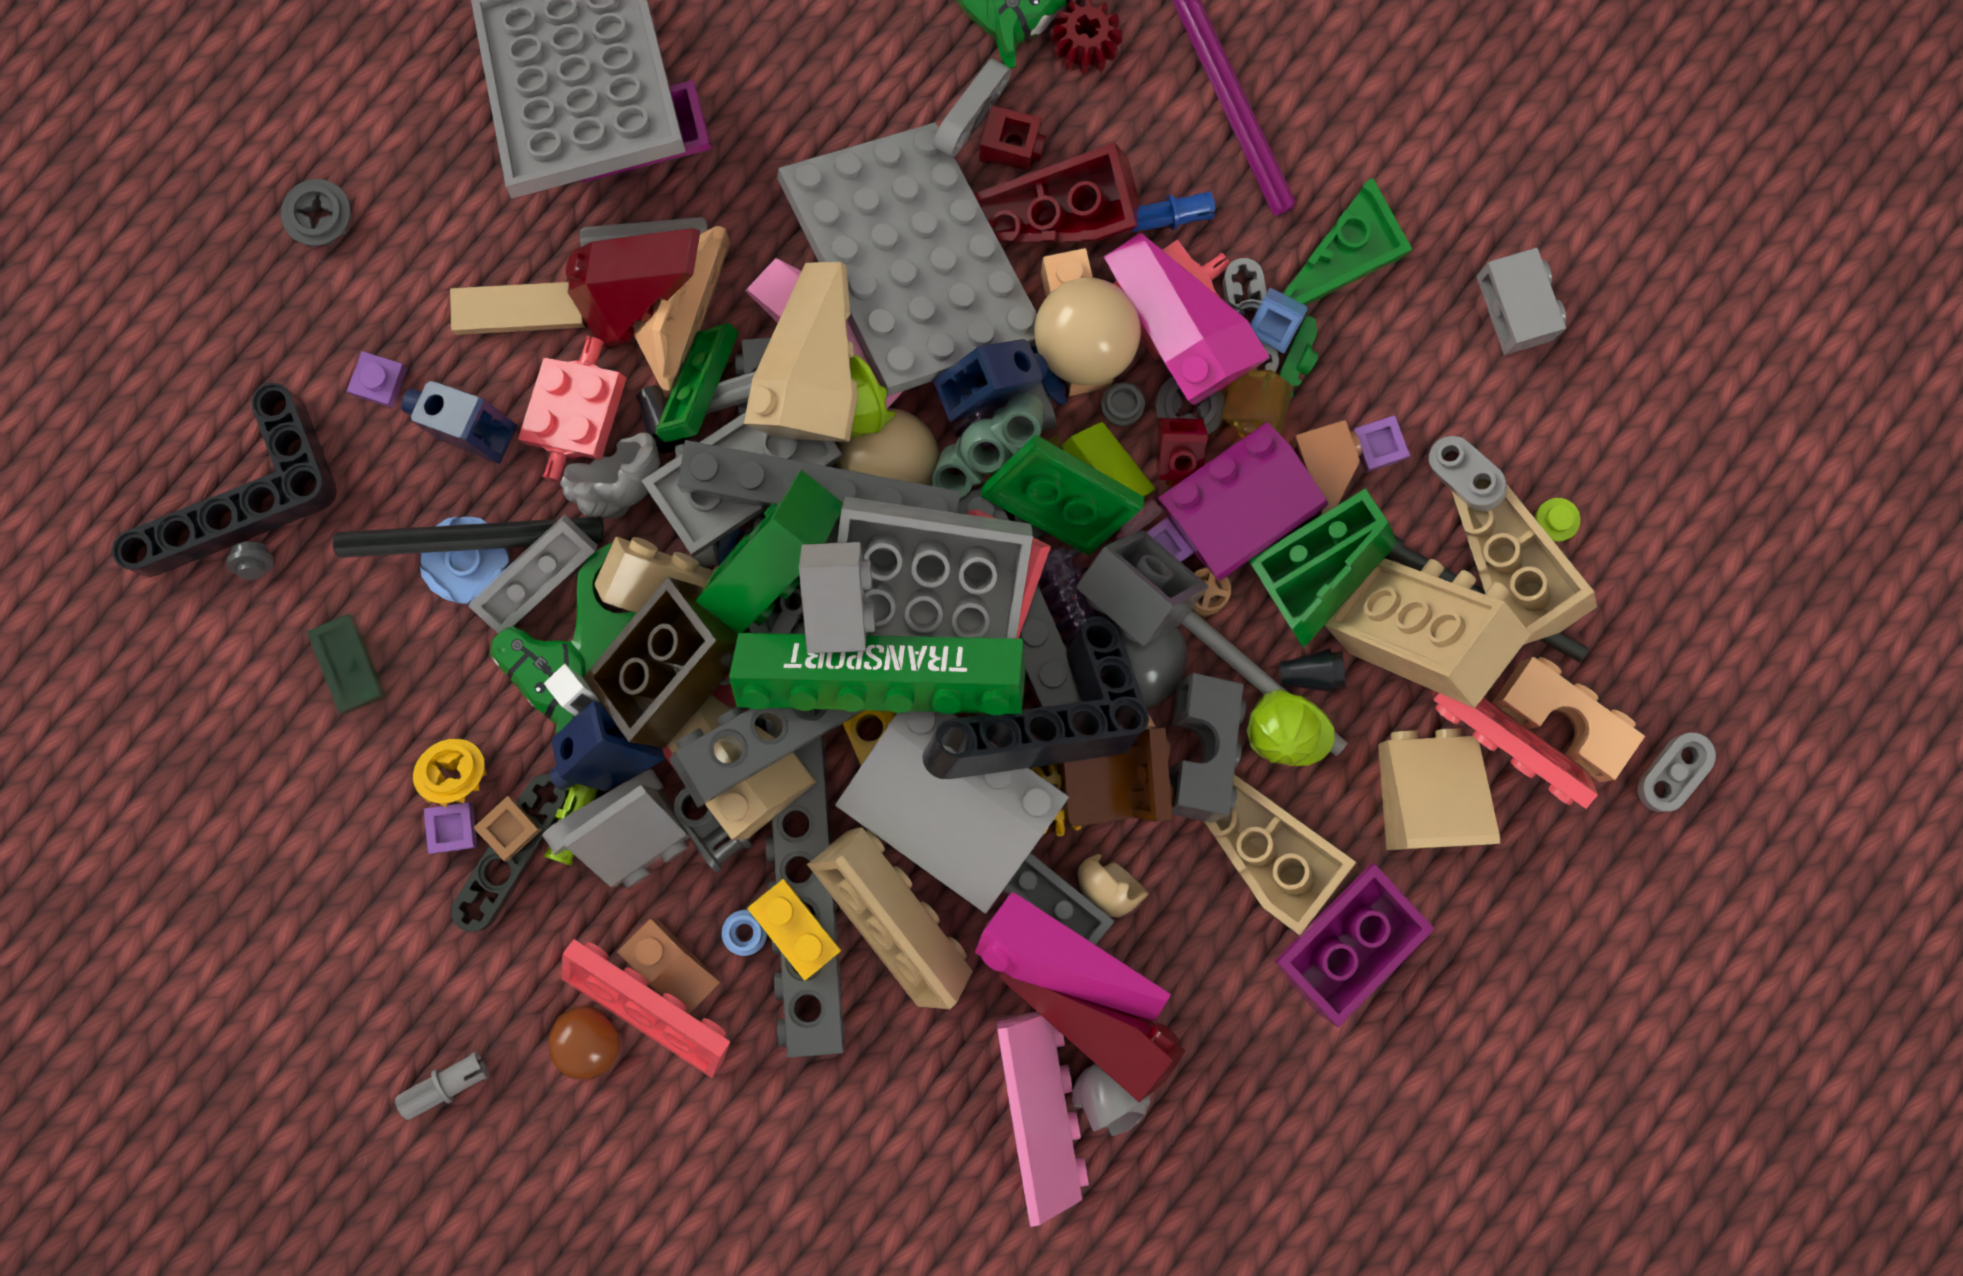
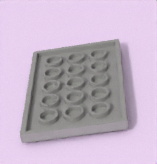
(574, 89)
(915, 253)

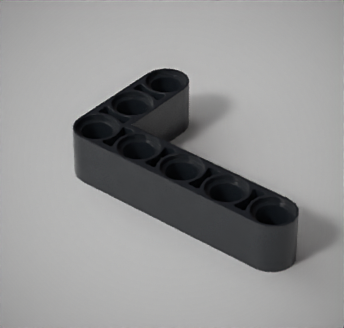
(243, 501)
(1095, 660)

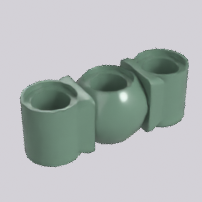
(999, 430)

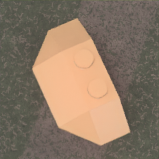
(675, 322)

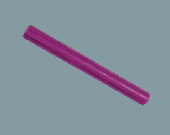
(1235, 105)

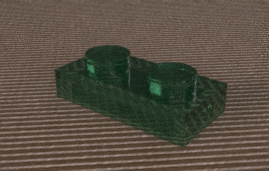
(346, 664)

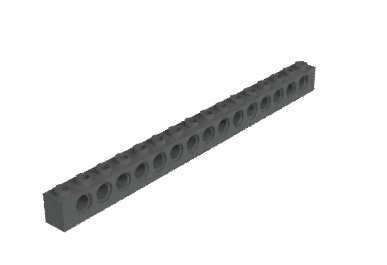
(826, 1032)

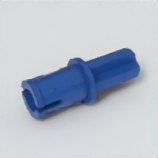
(1176, 211)

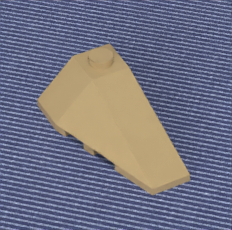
(805, 373)
(1518, 553)
(758, 798)
(1282, 859)

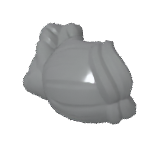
(615, 482)

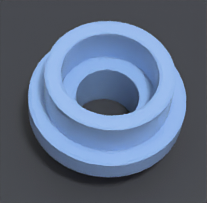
(731, 939)

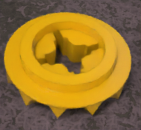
(449, 755)

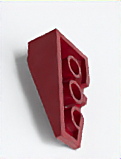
(1067, 201)
(625, 276)
(1123, 1045)

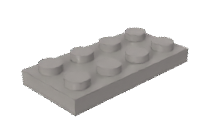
(706, 520)

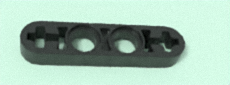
(518, 863)

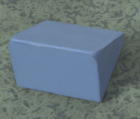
(1278, 319)

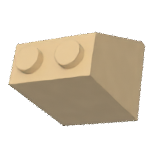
(1435, 791)

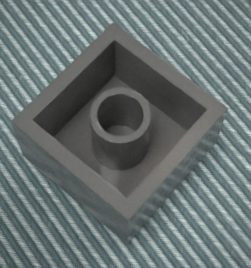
(1141, 587)

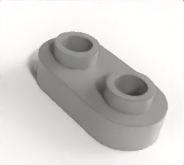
(1466, 471)
(1676, 775)

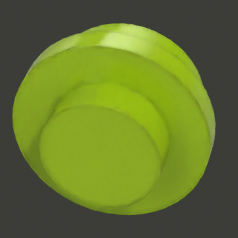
(1558, 518)

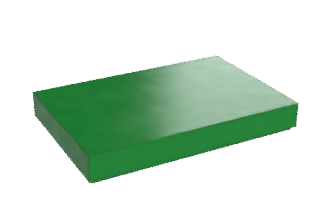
(1062, 495)

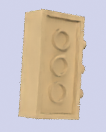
(1431, 629)

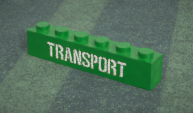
(891, 674)

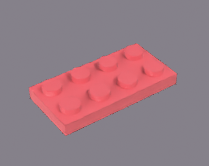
(1529, 751)
(656, 1016)

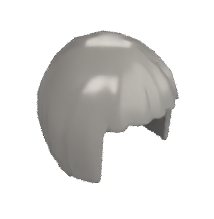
(1107, 1102)

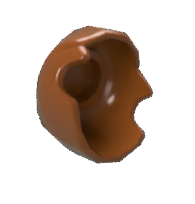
(583, 1043)

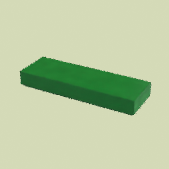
(696, 383)

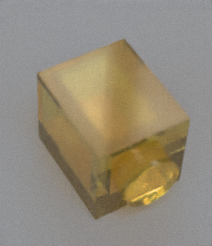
(1257, 399)

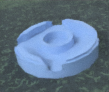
(465, 573)

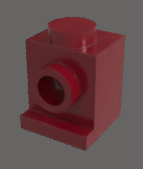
(1008, 126)
(1176, 439)

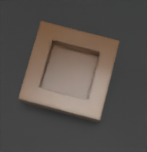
(507, 828)

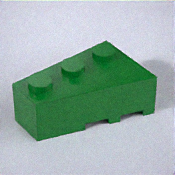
(769, 557)
(1324, 563)

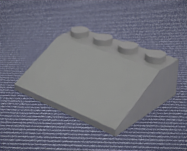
(939, 569)
(959, 829)

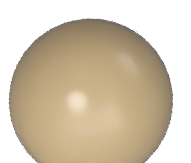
(1087, 331)
(899, 451)

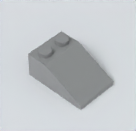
(629, 837)

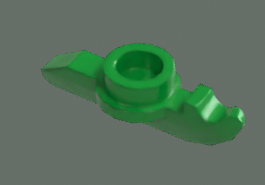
(1300, 356)

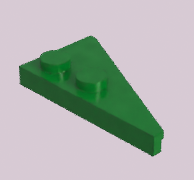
(1356, 246)

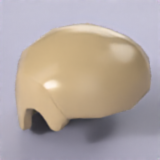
(1110, 887)

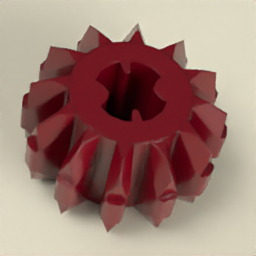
(1075, 33)

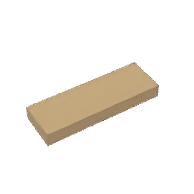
(513, 308)

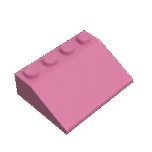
(1040, 1115)

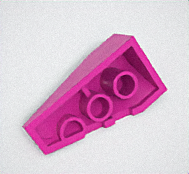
(1190, 325)
(1052, 956)

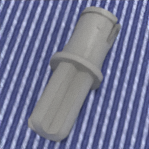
(441, 1086)

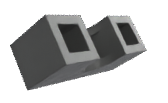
(1213, 713)

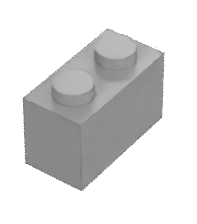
(1522, 301)
(834, 597)

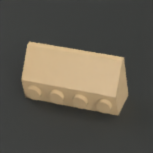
(893, 919)

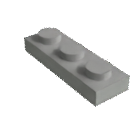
(533, 575)

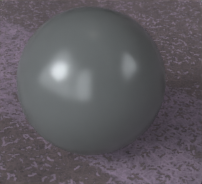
(1157, 665)

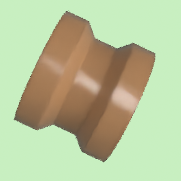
(1220, 589)

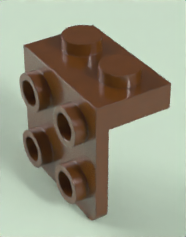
(1121, 784)

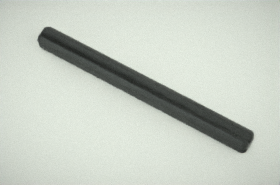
(453, 537)

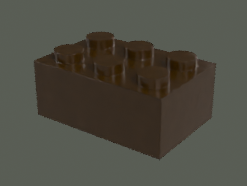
(663, 665)

